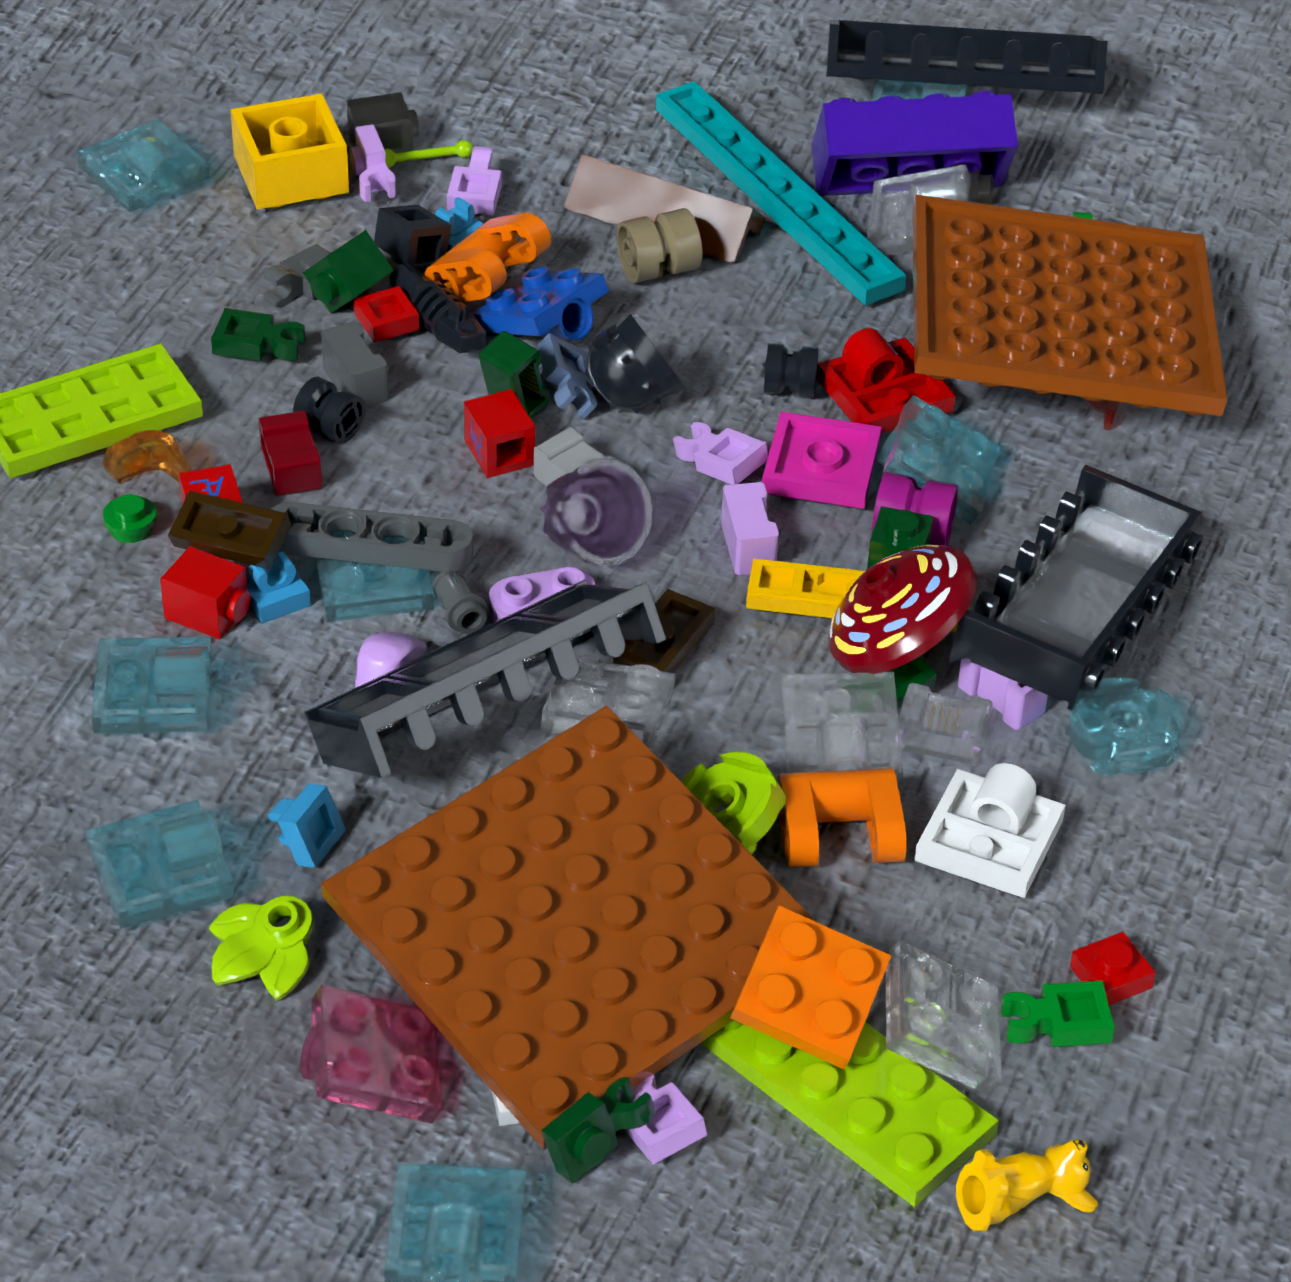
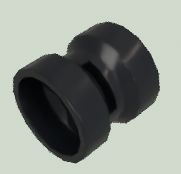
(791, 370)
(332, 411)

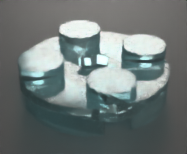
(1121, 749)

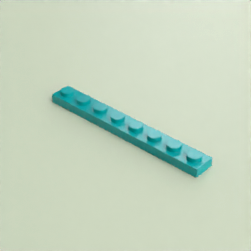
(781, 193)

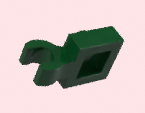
(587, 1129)

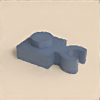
(564, 370)

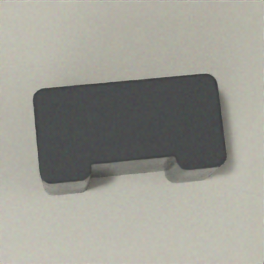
(353, 364)

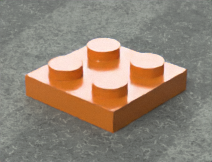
(811, 987)

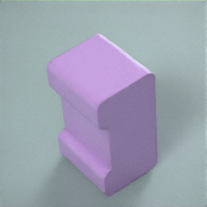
(747, 526)
(1014, 700)

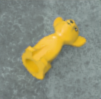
(998, 1187)

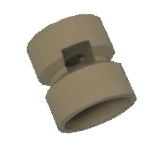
(666, 244)

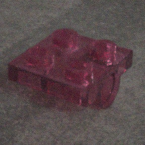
(372, 1055)

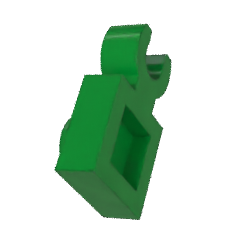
(1066, 1011)

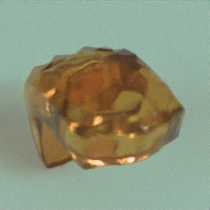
(143, 453)

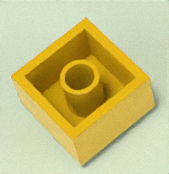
(289, 151)

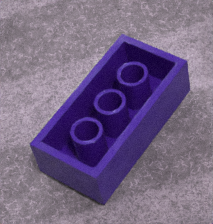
(911, 136)

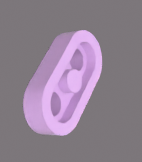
(524, 590)

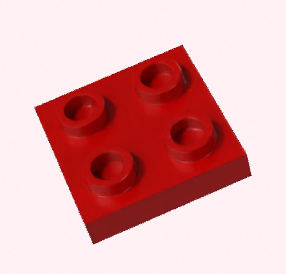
(878, 379)

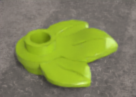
(256, 946)

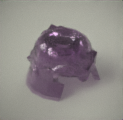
(599, 512)

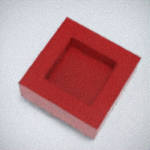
(386, 314)
(1116, 964)

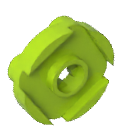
(749, 785)

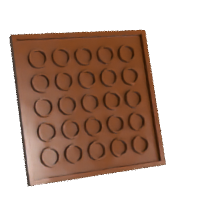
(1064, 306)
(566, 919)

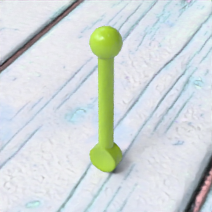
(462, 149)

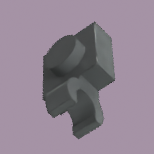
(289, 276)

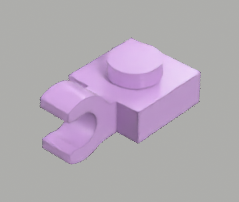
(369, 162)
(477, 183)

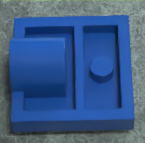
(545, 304)

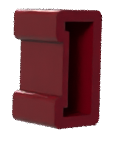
(290, 453)

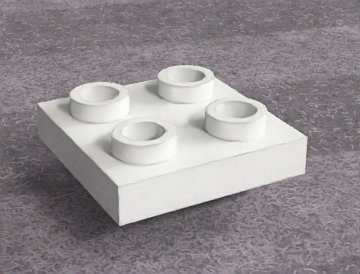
(991, 829)

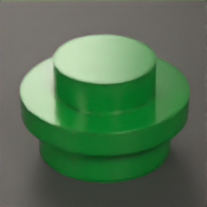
(130, 518)

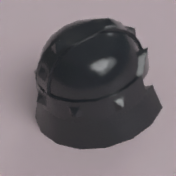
(629, 368)

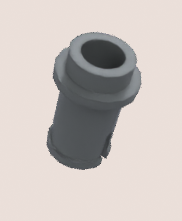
(464, 610)

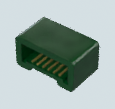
(515, 366)

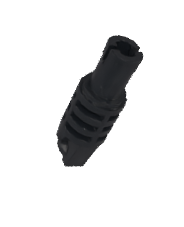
(440, 310)

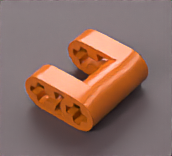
(479, 261)
(841, 797)

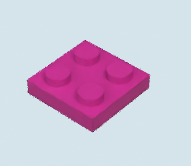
(822, 460)

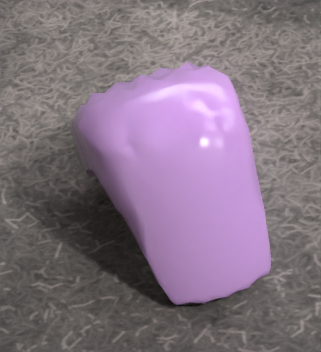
(386, 652)

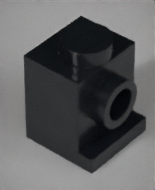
(412, 235)

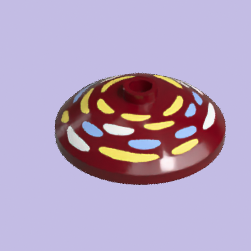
(901, 608)

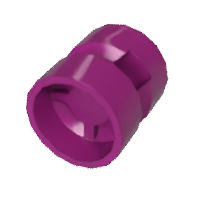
(933, 499)

